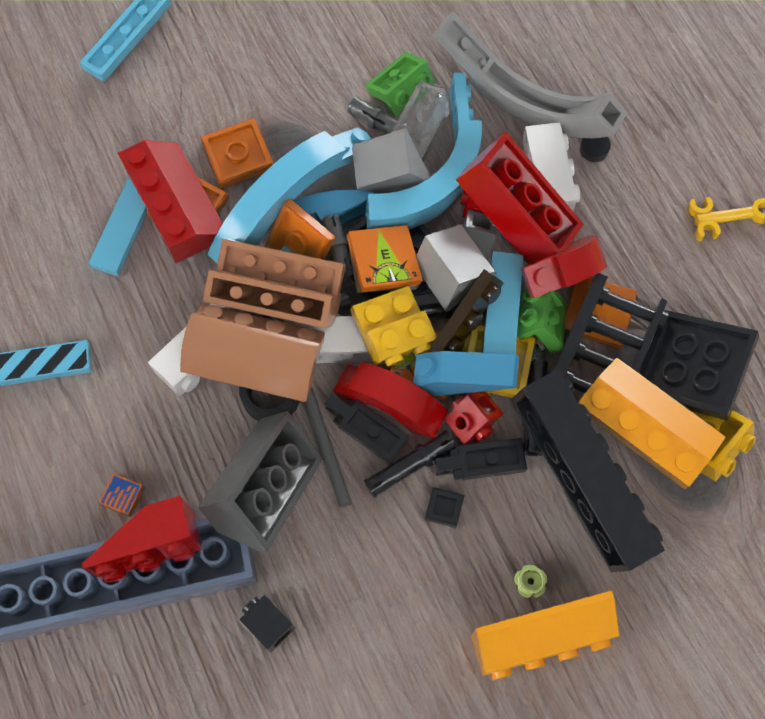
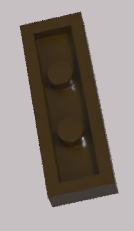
(469, 313)

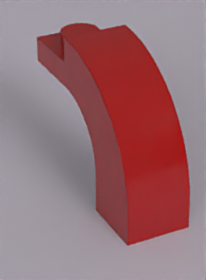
(566, 268)
(393, 395)

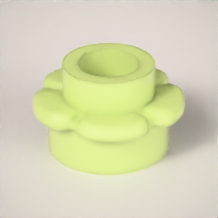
(539, 577)

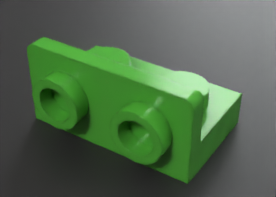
(399, 81)
(544, 318)

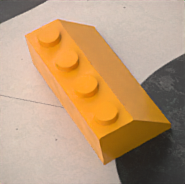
(651, 423)
(546, 634)

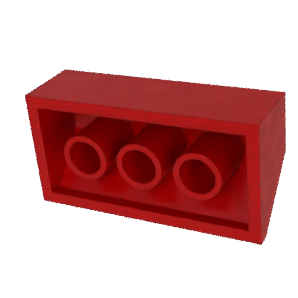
(172, 196)
(519, 201)

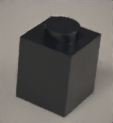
(266, 622)

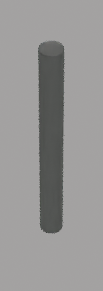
(327, 451)

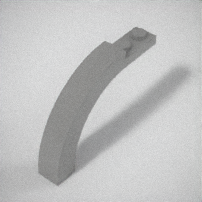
(535, 105)

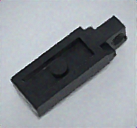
(367, 427)
(483, 460)

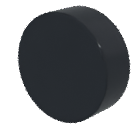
(595, 148)

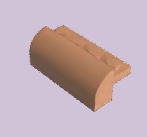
(276, 283)
(251, 351)

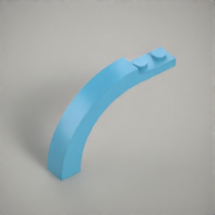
(283, 182)
(436, 194)

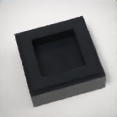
(444, 507)

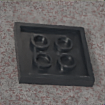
(700, 362)

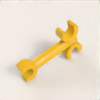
(708, 220)

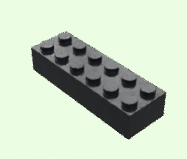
(587, 473)

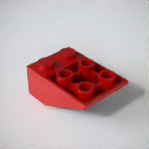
(149, 537)

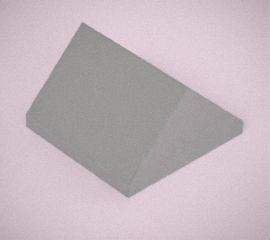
(388, 163)
(451, 264)

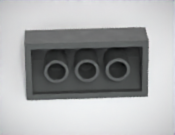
(262, 482)

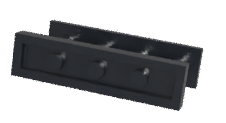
(588, 322)

